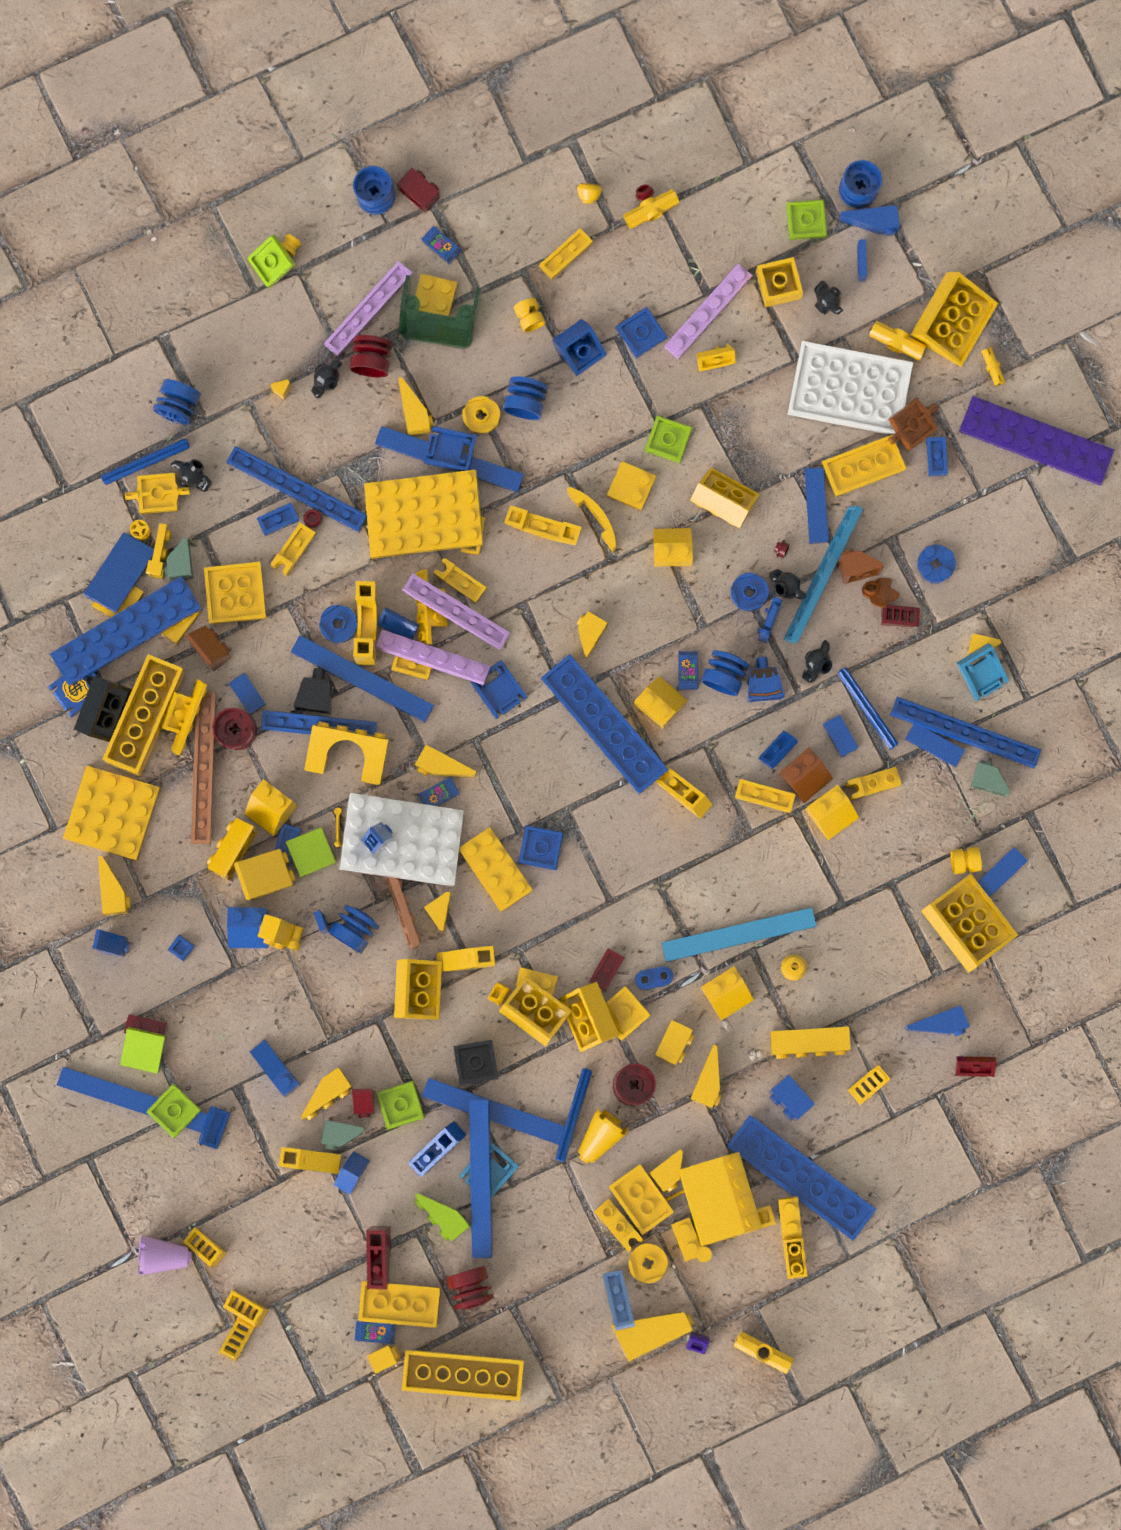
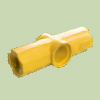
(651, 209)
(897, 340)
(775, 1357)

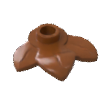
(880, 592)

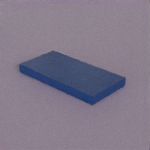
(119, 573)

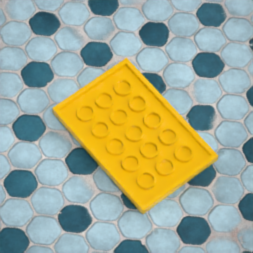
(423, 514)

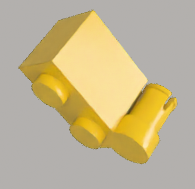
(280, 933)
(689, 1242)

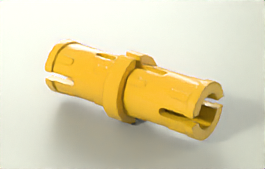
(993, 366)

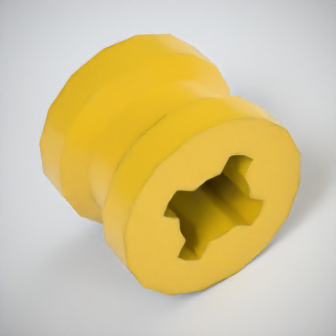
(291, 244)
(138, 526)

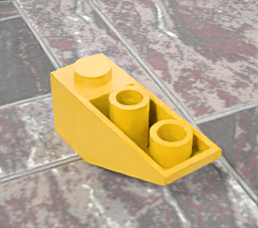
(467, 959)
(329, 1088)
(309, 1160)

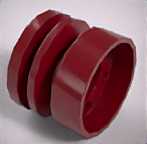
(370, 356)
(230, 719)
(645, 1084)
(470, 1288)

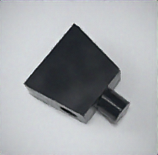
(314, 694)

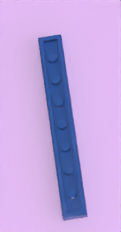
(417, 449)
(297, 489)
(362, 678)
(965, 732)
(116, 1094)
(499, 1113)
(480, 1178)

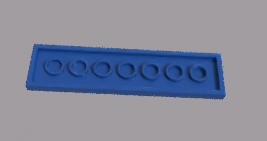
(125, 631)
(604, 724)
(801, 1177)

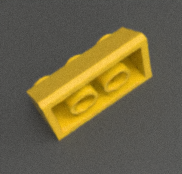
(724, 497)
(232, 848)
(418, 989)
(535, 1011)
(589, 1017)

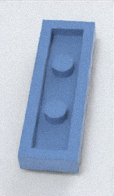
(618, 1300)

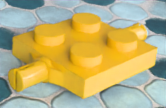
(157, 493)

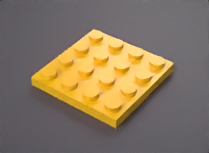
(111, 813)

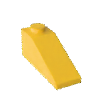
(415, 413)
(439, 764)
(685, 793)
(112, 893)
(708, 1084)

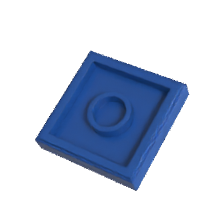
(641, 332)
(541, 847)

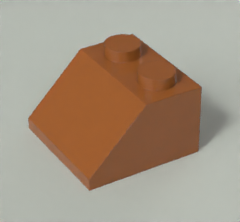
(857, 566)
(208, 647)
(806, 775)

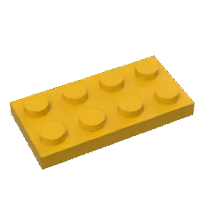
(863, 466)
(495, 869)
(400, 1305)

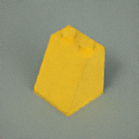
(265, 874)

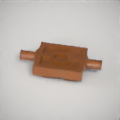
(912, 423)

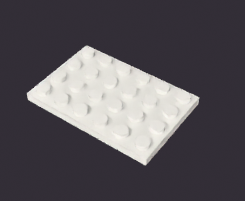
(849, 387)
(422, 842)

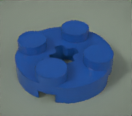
(927, 569)
(755, 583)
(338, 613)

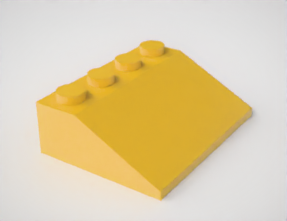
(954, 318)
(969, 923)
(720, 1199)

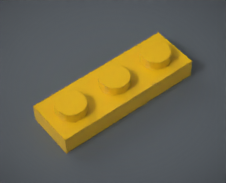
(565, 254)
(765, 796)

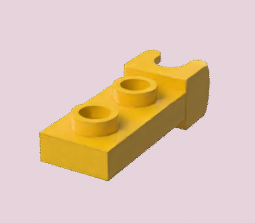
(293, 548)
(156, 566)
(460, 581)
(874, 783)
(617, 1224)

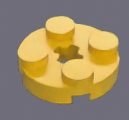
(472, 409)
(657, 1269)

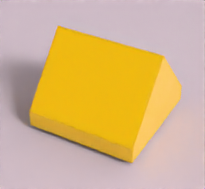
(281, 388)
(499, 994)

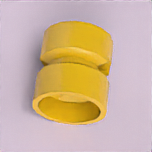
(529, 315)
(966, 860)

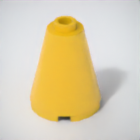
(601, 1136)

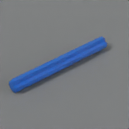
(145, 461)
(867, 708)
(573, 1115)

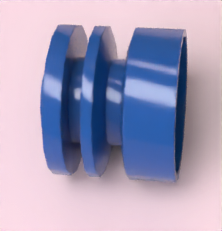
(861, 174)
(367, 183)
(525, 398)
(177, 399)
(724, 675)
(353, 928)

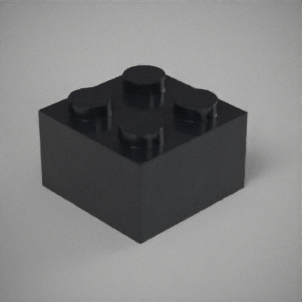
(476, 1062)

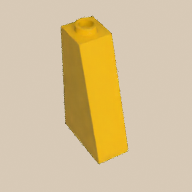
(652, 1333)

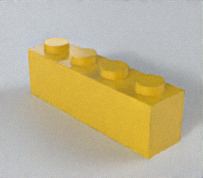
(810, 1041)

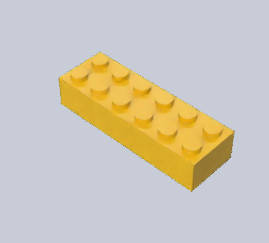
(143, 715)
(462, 1375)

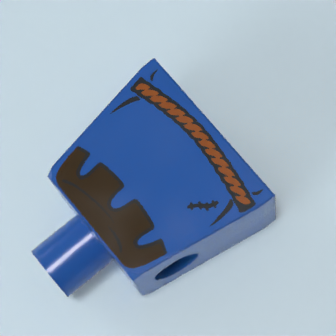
(764, 683)

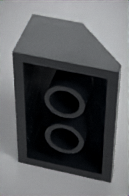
(102, 708)

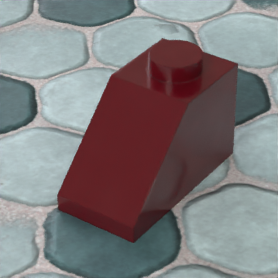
(363, 1102)

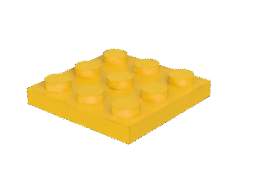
(235, 593)

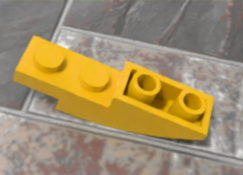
(792, 1237)

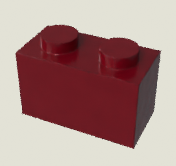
(418, 189)

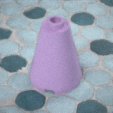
(161, 1256)

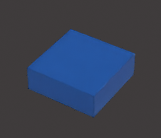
(181, 948)

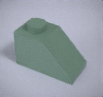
(179, 562)
(989, 779)
(339, 1134)

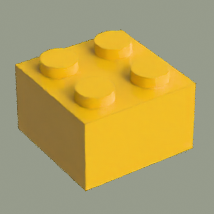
(779, 282)

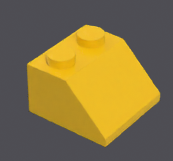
(672, 547)
(660, 702)
(269, 807)
(832, 812)
(727, 993)

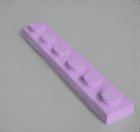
(367, 309)
(708, 311)
(455, 611)
(433, 657)

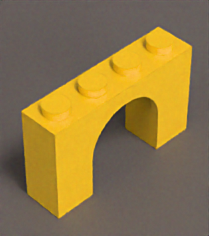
(367, 607)
(373, 747)

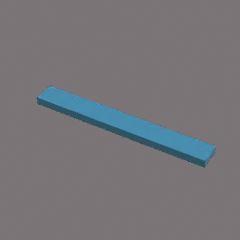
(823, 574)
(738, 934)

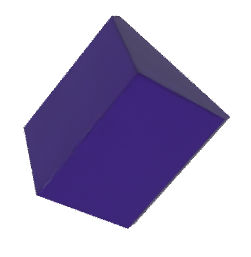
(698, 1342)

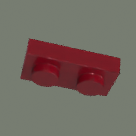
(607, 969)
(145, 1024)
(975, 1066)

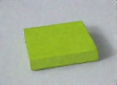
(806, 219)
(271, 261)
(668, 439)
(310, 852)
(142, 1050)
(400, 1105)
(173, 1111)

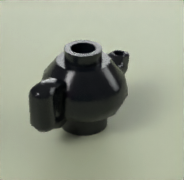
(828, 298)
(325, 378)
(192, 474)
(786, 585)
(817, 662)

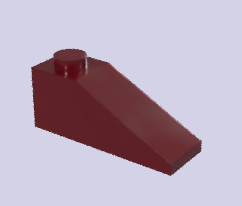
(378, 1256)

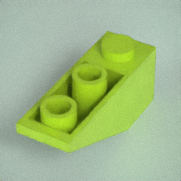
(447, 1218)

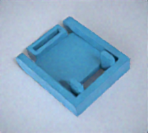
(984, 674)
(498, 1174)

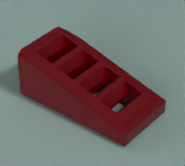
(886, 622)

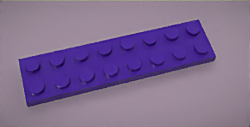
(1036, 440)

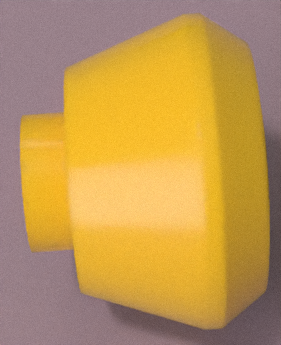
(589, 192)
(788, 963)

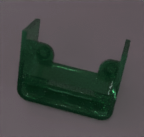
(437, 328)

